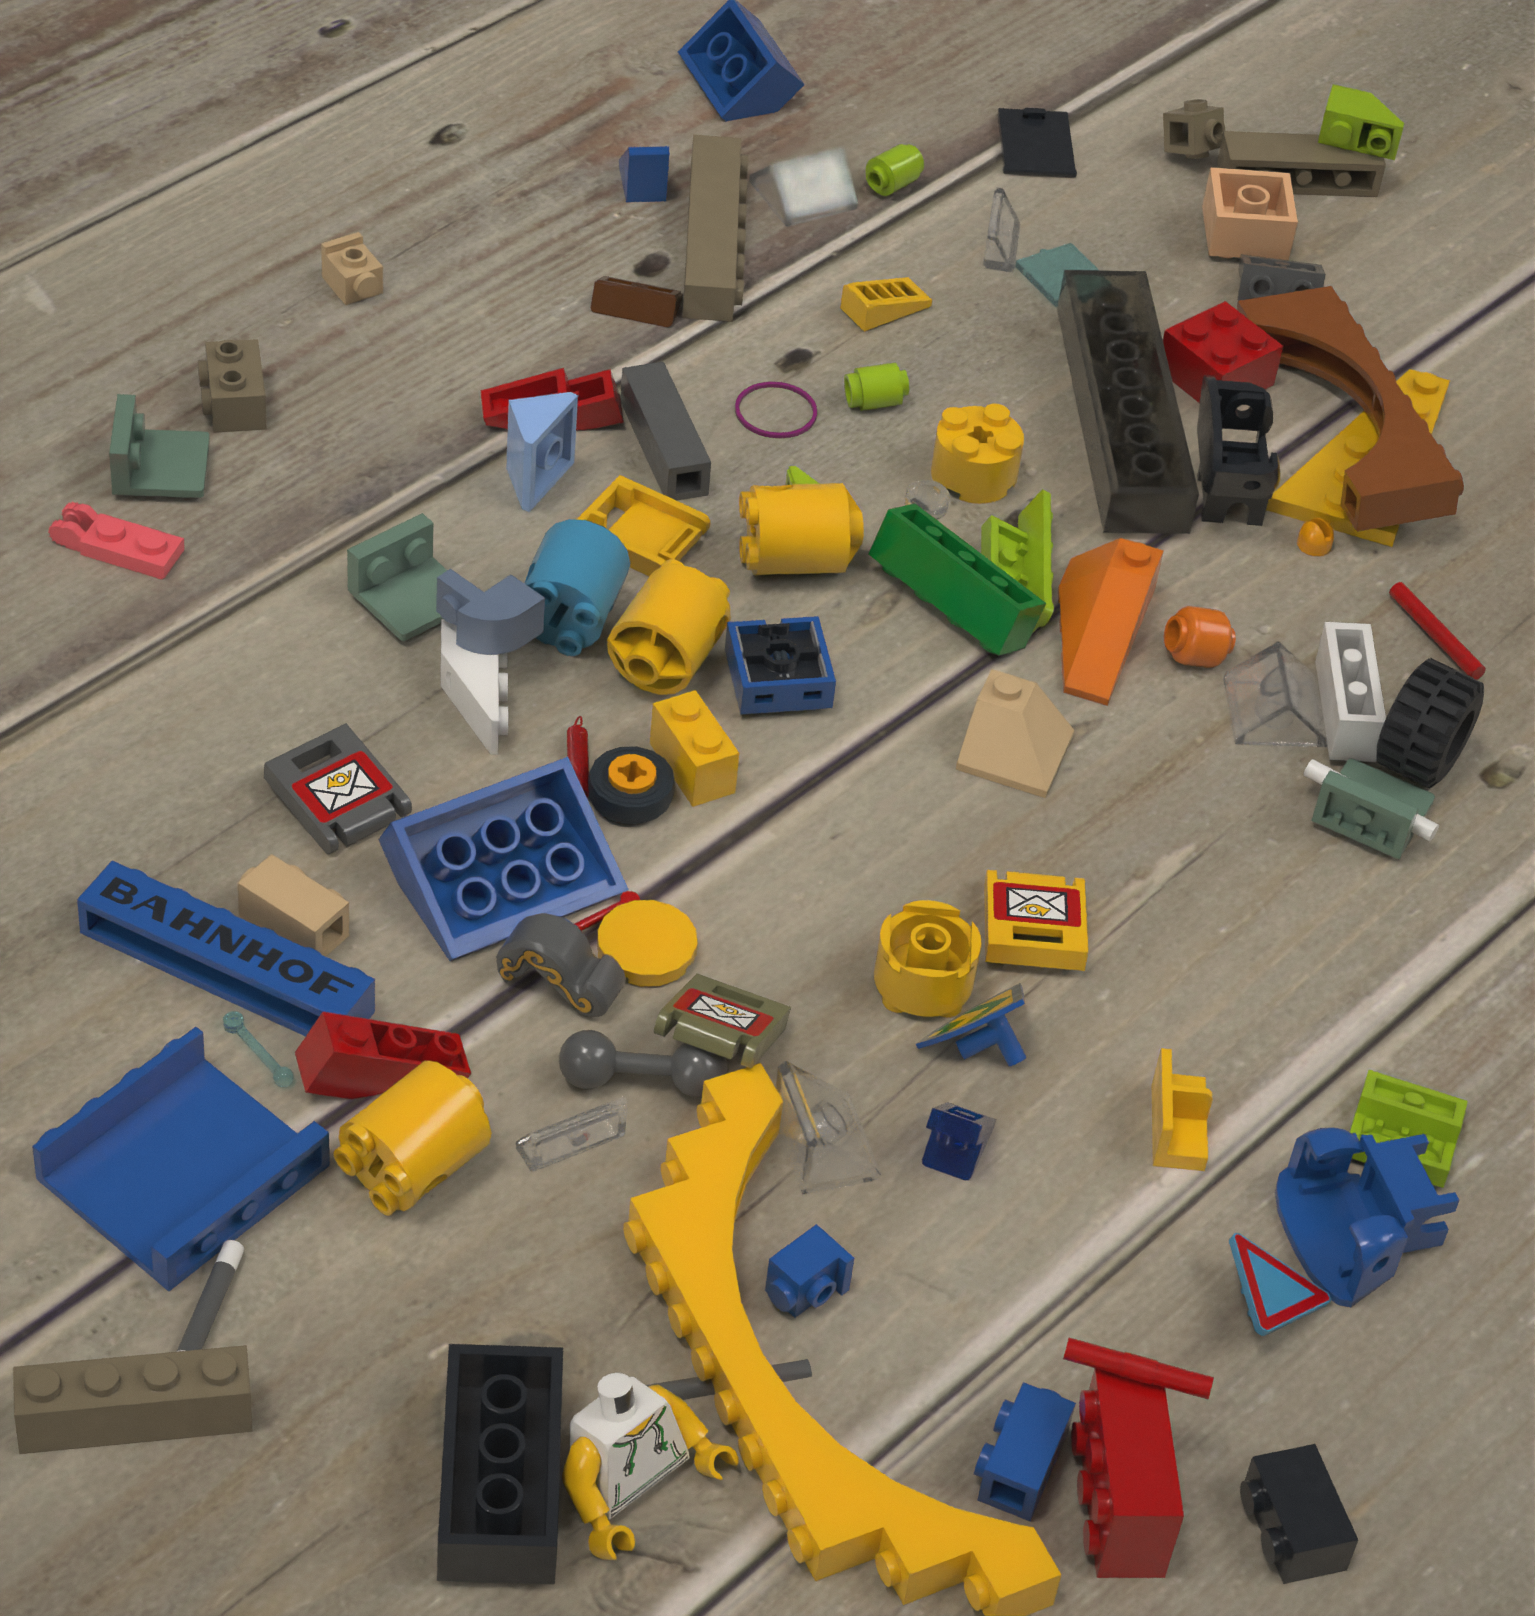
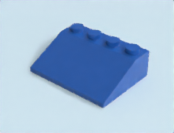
(502, 857)

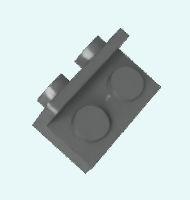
(1275, 276)

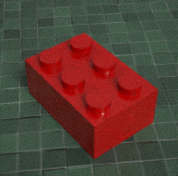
(1127, 1477)

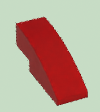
(597, 397)

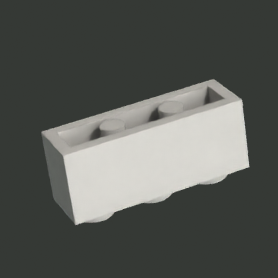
(1350, 691)

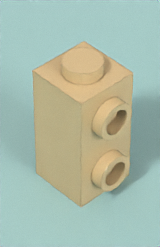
(293, 905)

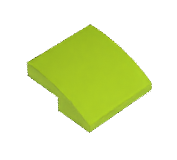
(1401, 1109)

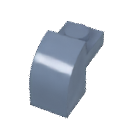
(493, 619)

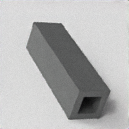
(665, 431)

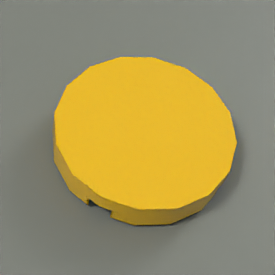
(648, 941)

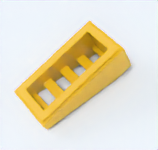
(875, 301)

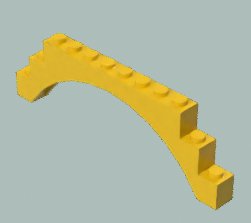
(827, 1496)

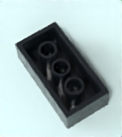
(500, 1465)

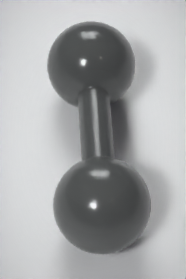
(591, 1059)

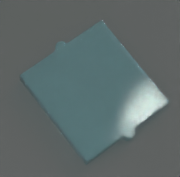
(1047, 268)

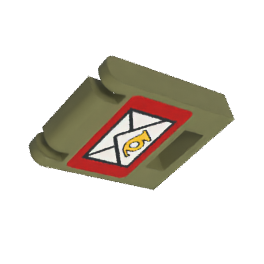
(721, 1018)

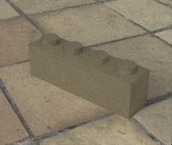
(1311, 165)
(132, 1399)

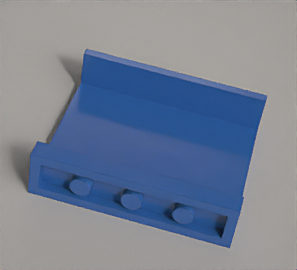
(176, 1161)

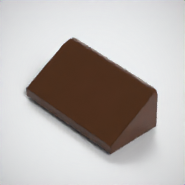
(635, 301)

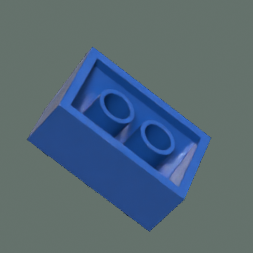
(740, 65)

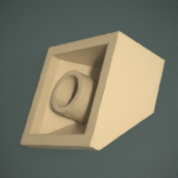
(1015, 735)

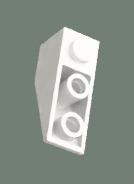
(475, 687)

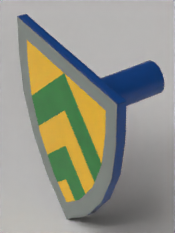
(996, 1032)

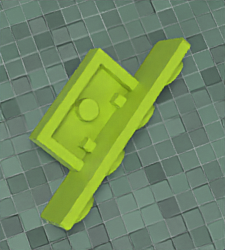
(1025, 550)

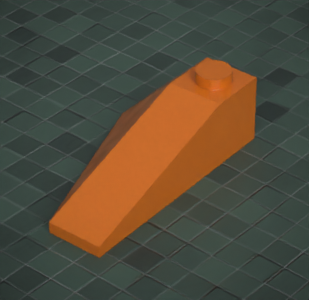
(1101, 612)

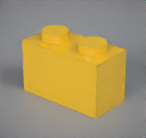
(694, 747)

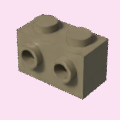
(234, 385)

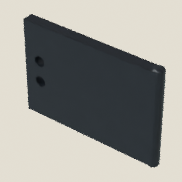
(1036, 142)

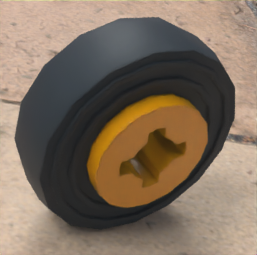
(631, 784)

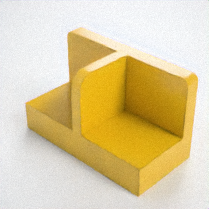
(1179, 1117)

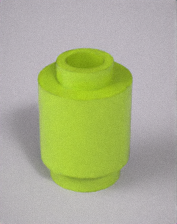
(894, 169)
(876, 386)

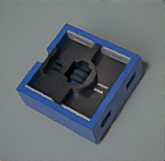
(780, 665)

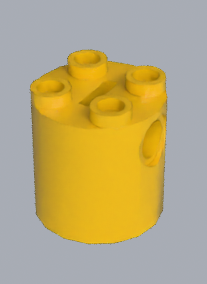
(799, 529)
(669, 628)
(414, 1136)

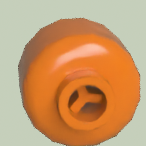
(1199, 636)

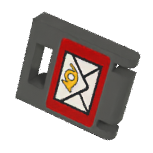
(342, 792)

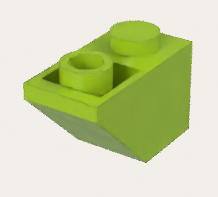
(1360, 123)

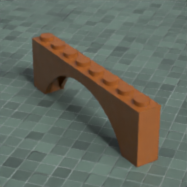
(1406, 470)

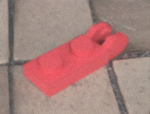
(116, 541)

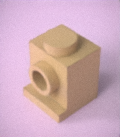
(351, 269)

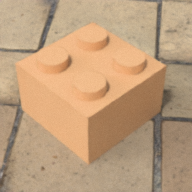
(1249, 213)

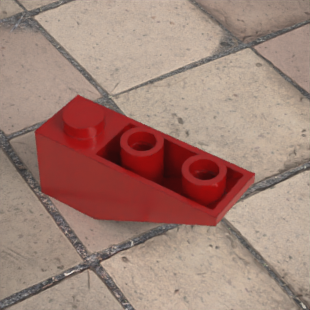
(367, 1056)

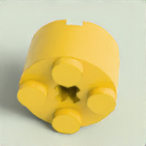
(977, 452)
(927, 960)

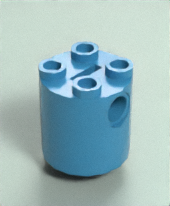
(580, 577)

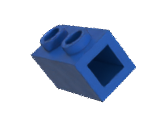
(1026, 1450)

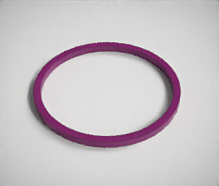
(775, 434)

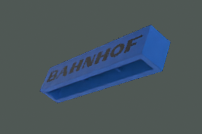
(220, 951)

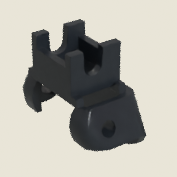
(1232, 469)

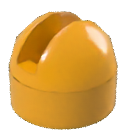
(1316, 537)

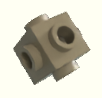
(1193, 129)

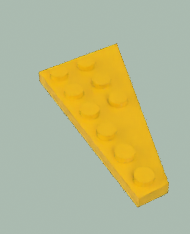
(1319, 483)

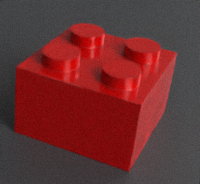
(1220, 345)

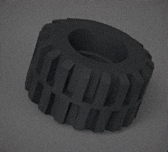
(1430, 722)

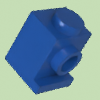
(808, 1272)

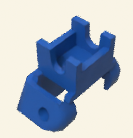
(1352, 1225)

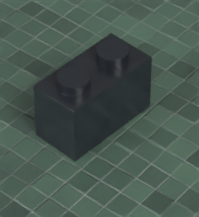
(1298, 1514)

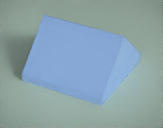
(540, 444)

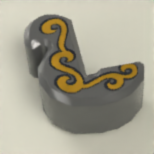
(565, 960)

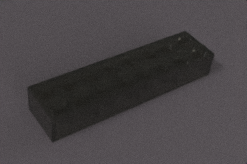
(1126, 403)

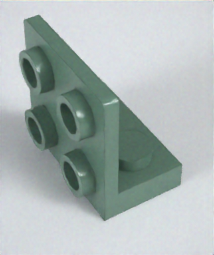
(155, 460)
(398, 577)
(1371, 807)

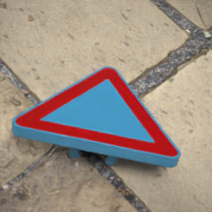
(1273, 1289)

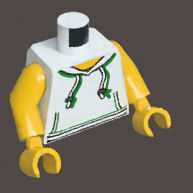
(626, 1447)

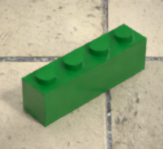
(956, 579)

